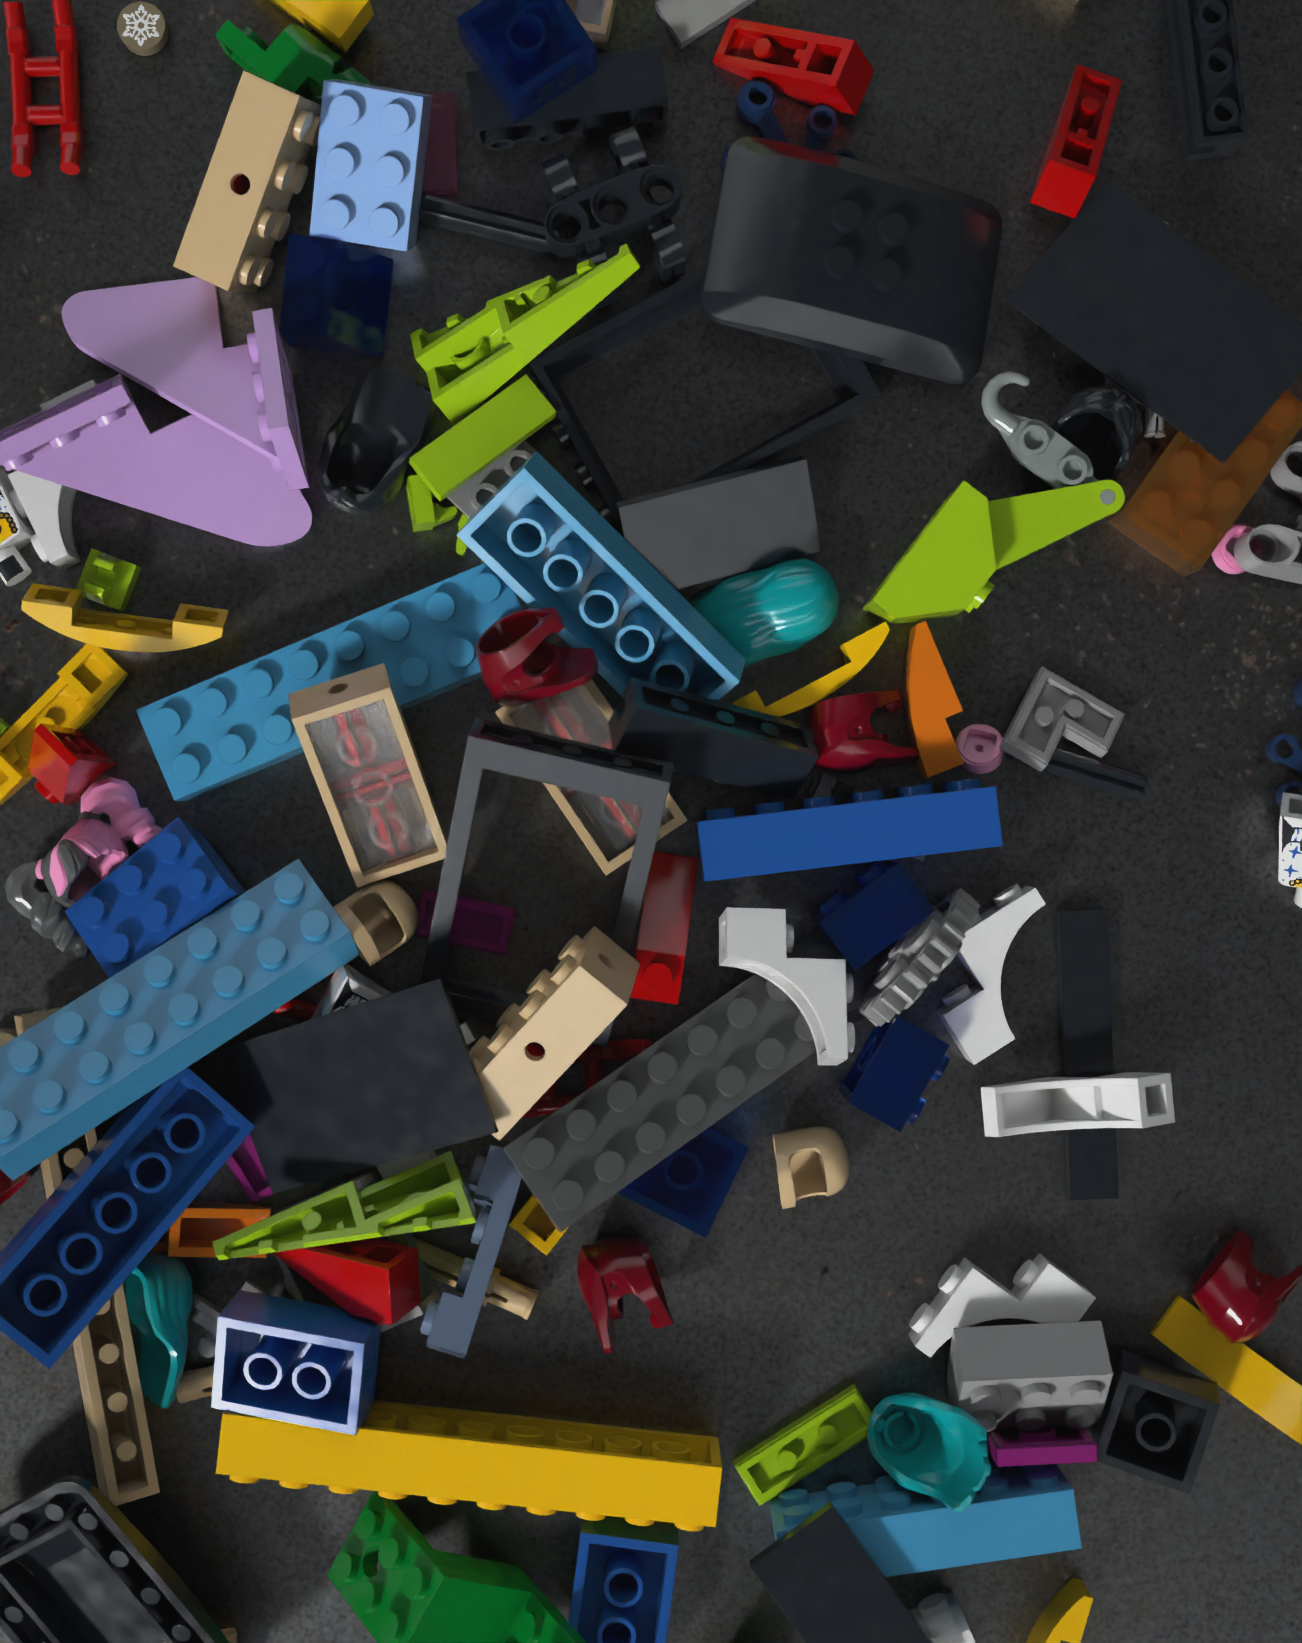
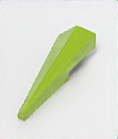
(486, 350)
(408, 1202)

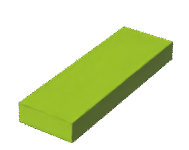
(482, 437)
(805, 1445)

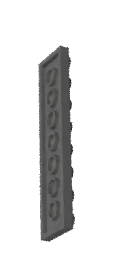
(668, 1094)

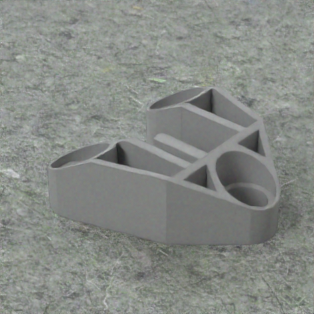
(1283, 543)

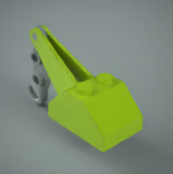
(975, 537)

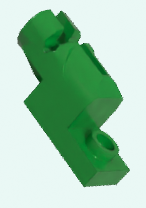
(293, 60)

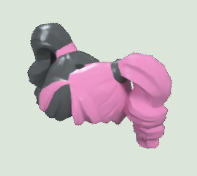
(80, 861)

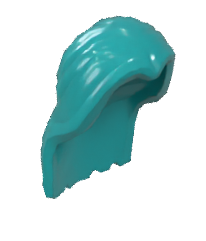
(771, 607)
(159, 1309)
(930, 1447)

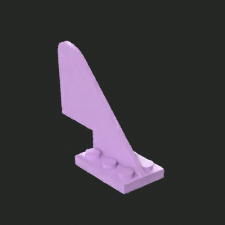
(174, 346)
(175, 472)

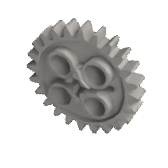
(919, 957)

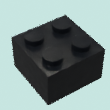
(1156, 1421)

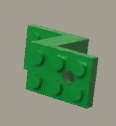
(437, 1593)

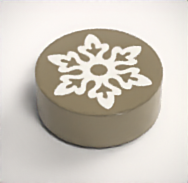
(142, 28)

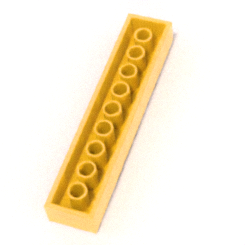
(489, 1462)

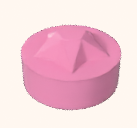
(1224, 553)
(980, 748)

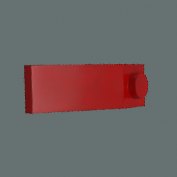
(797, 63)
(1076, 142)
(65, 763)
(664, 927)
(362, 1276)

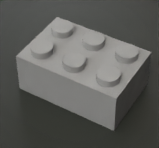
(1030, 1374)

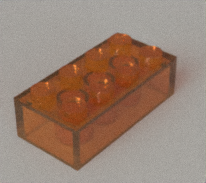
(1192, 499)

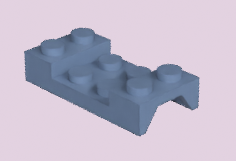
(454, 1318)

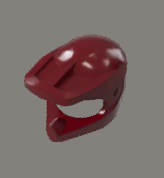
(524, 667)
(847, 739)
(618, 1268)
(1237, 1296)

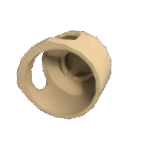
(379, 919)
(810, 1163)

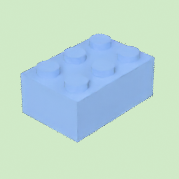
(370, 164)

